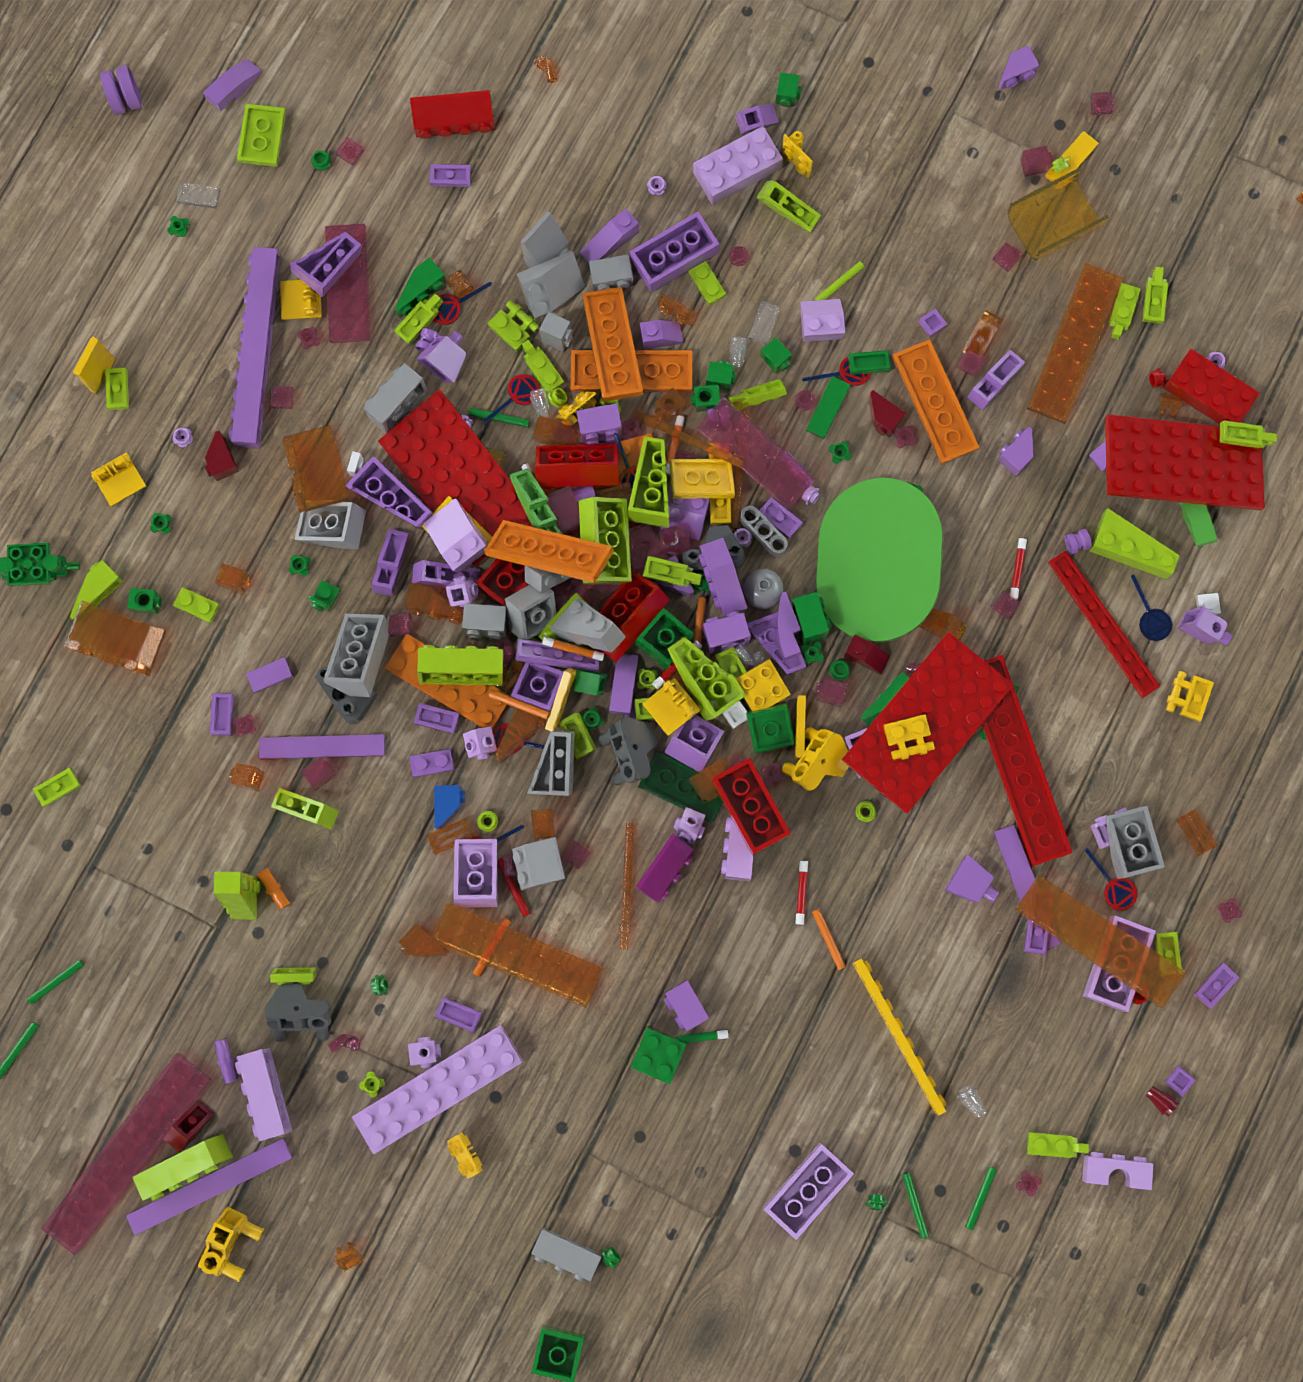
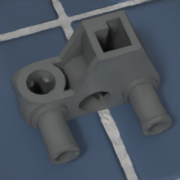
(714, 533)
(350, 707)
(637, 740)
(290, 1005)

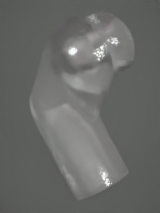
(751, 658)

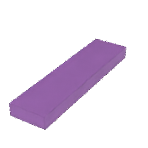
(537, 653)

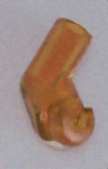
(546, 66)

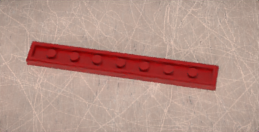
(1103, 624)

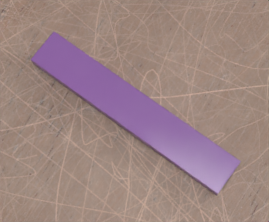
(322, 746)
(1017, 866)

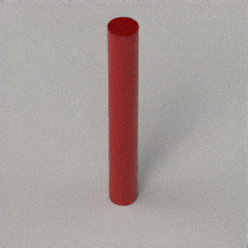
(514, 890)

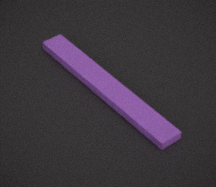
(209, 1186)

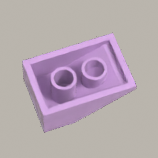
(456, 536)
(475, 873)

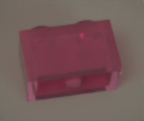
(565, 510)

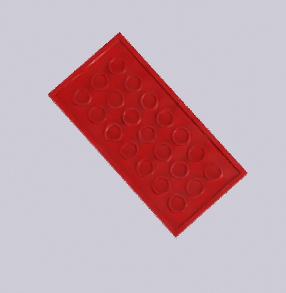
(448, 459)
(1181, 464)
(956, 696)

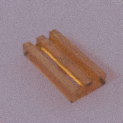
(1202, 826)
(433, 843)

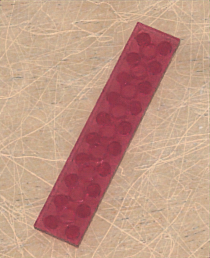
(125, 1154)

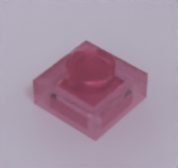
(1101, 103)
(349, 151)
(1006, 257)
(971, 363)
(282, 397)
(1005, 604)
(399, 624)
(509, 649)
(576, 855)
(509, 866)

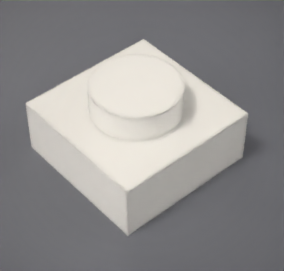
(355, 464)
(1210, 602)
(735, 715)

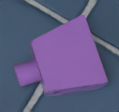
(444, 357)
(1205, 626)
(971, 882)

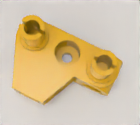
(825, 760)
(221, 1246)

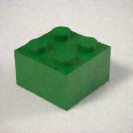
(811, 618)
(660, 635)
(658, 1054)
(558, 1353)

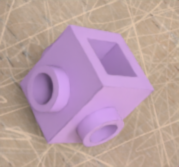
(462, 591)
(480, 743)
(689, 826)
(416, 1052)

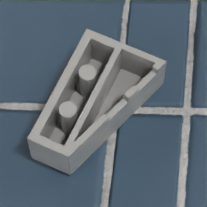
(588, 627)
(556, 765)

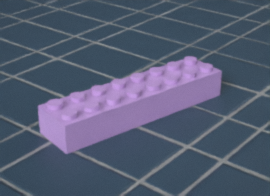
(437, 1089)

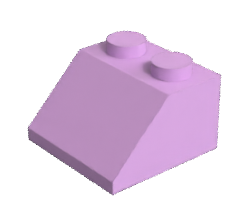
(822, 320)

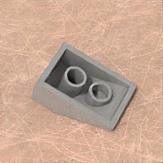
(544, 242)
(551, 283)
(332, 526)
(1133, 843)

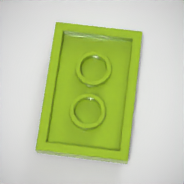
(261, 135)

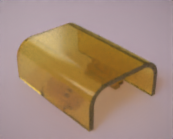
(1053, 216)

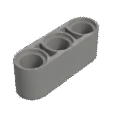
(762, 522)

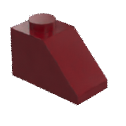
(884, 414)
(219, 458)
(866, 654)
(188, 1126)

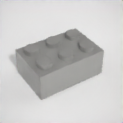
(395, 398)

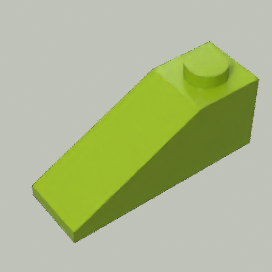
(788, 205)
(97, 585)
(305, 808)

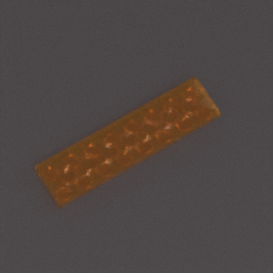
(1074, 343)
(1100, 941)
(516, 954)

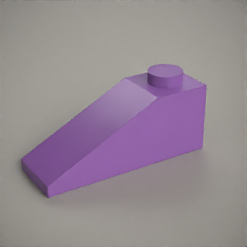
(611, 237)
(439, 574)

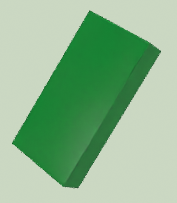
(869, 362)

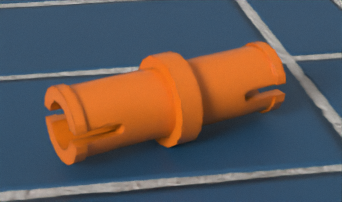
(273, 889)

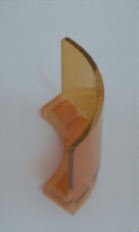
(317, 468)
(115, 638)

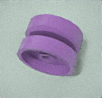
(121, 90)

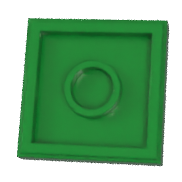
(770, 728)

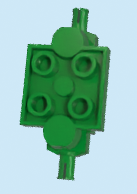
(33, 565)

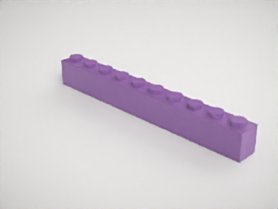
(256, 347)

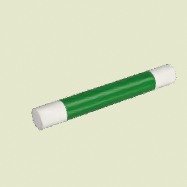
(706, 1036)

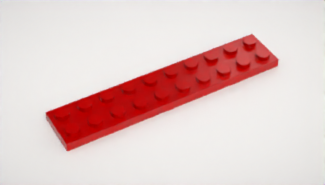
(1024, 777)

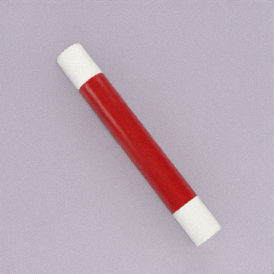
(1018, 567)
(669, 672)
(801, 897)

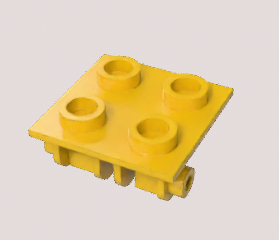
(793, 152)
(299, 300)
(582, 399)
(118, 479)
(763, 686)
(671, 706)
(458, 1148)

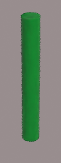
(499, 417)
(55, 982)
(18, 1048)
(980, 1198)
(915, 1205)

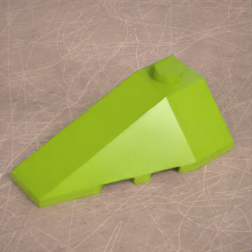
(705, 681)

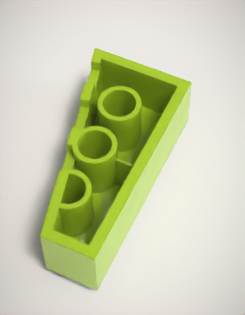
(649, 491)
(1131, 546)
(238, 894)
(182, 1167)

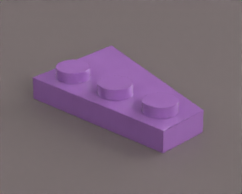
(766, 633)

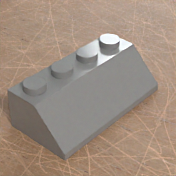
(357, 654)

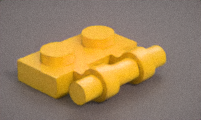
(1196, 697)
(908, 730)

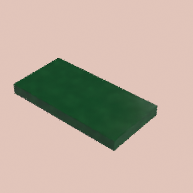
(671, 783)

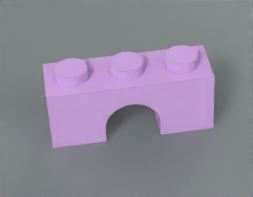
(1137, 1171)

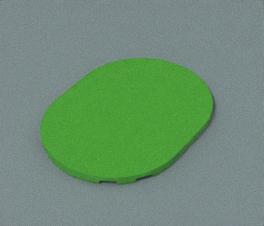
(880, 559)

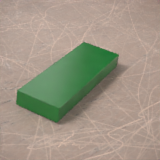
(828, 407)

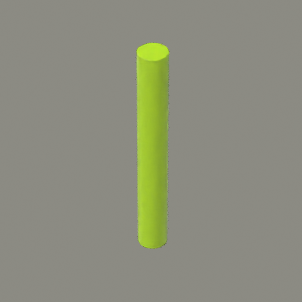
(840, 282)

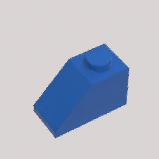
(447, 803)

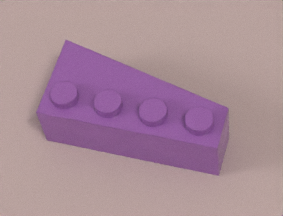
(387, 491)

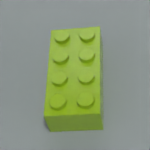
(606, 523)
(460, 665)

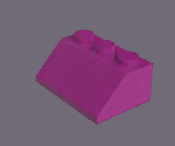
(665, 869)

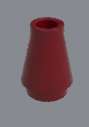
(1163, 1102)

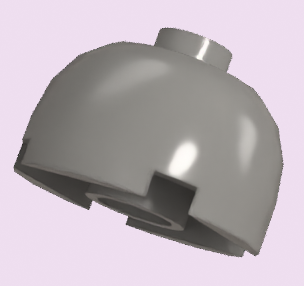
(762, 589)

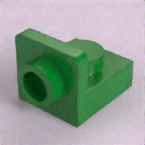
(324, 596)

